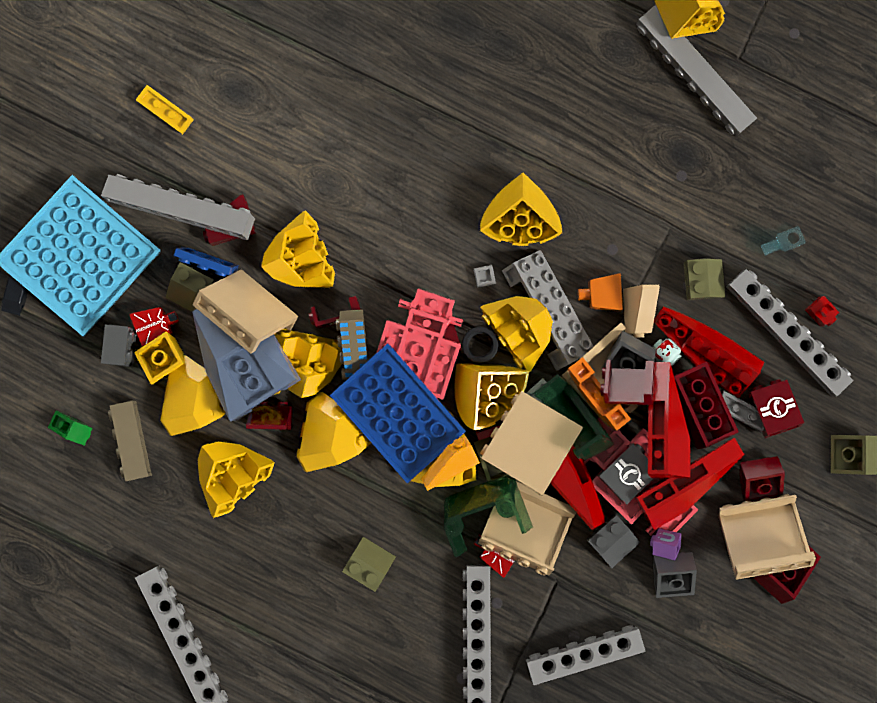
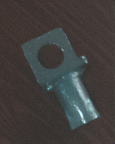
(782, 242)

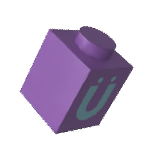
(666, 544)

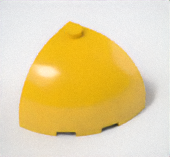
(690, 16)
(521, 214)
(486, 392)

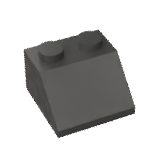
(629, 353)
(613, 540)
(674, 576)

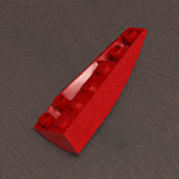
(728, 361)
(667, 428)
(578, 490)
(677, 495)

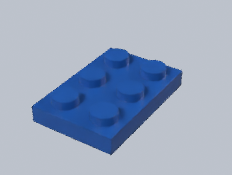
(205, 261)

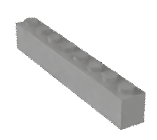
(698, 73)
(178, 207)

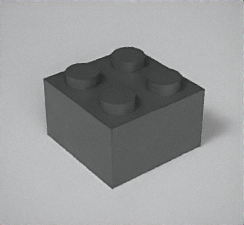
(119, 346)

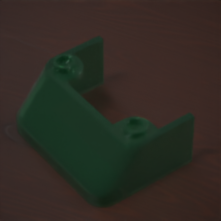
(565, 400)
(497, 492)

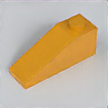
(452, 461)

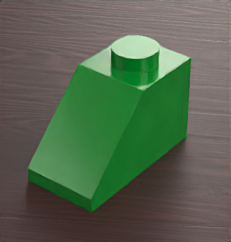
(70, 428)

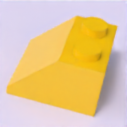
(160, 357)

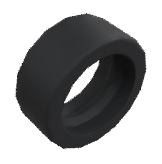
(465, 345)

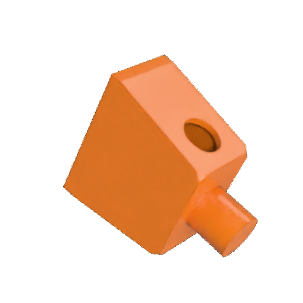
(603, 293)

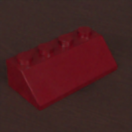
(704, 406)

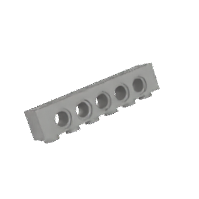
(633, 646)

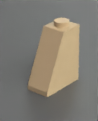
(640, 309)

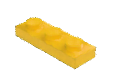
(164, 109)

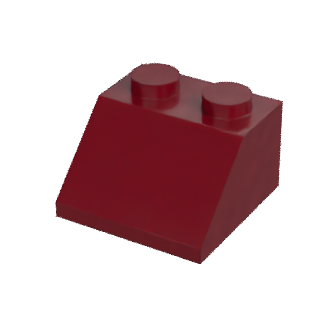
(762, 479)

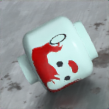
(667, 351)

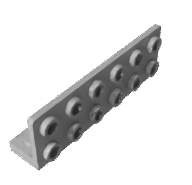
(542, 285)

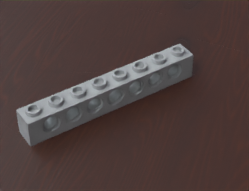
(779, 330)
(480, 573)
(172, 635)

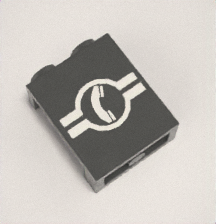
(627, 474)

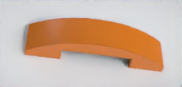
(590, 388)

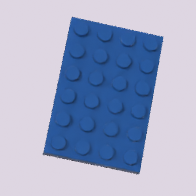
(397, 413)

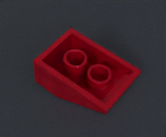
(270, 416)
(786, 584)

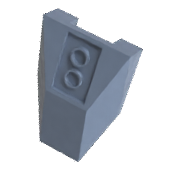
(241, 377)

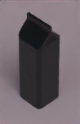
(14, 297)

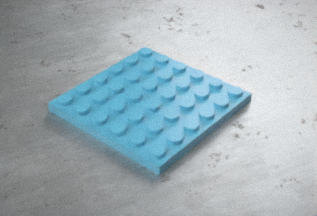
(77, 255)

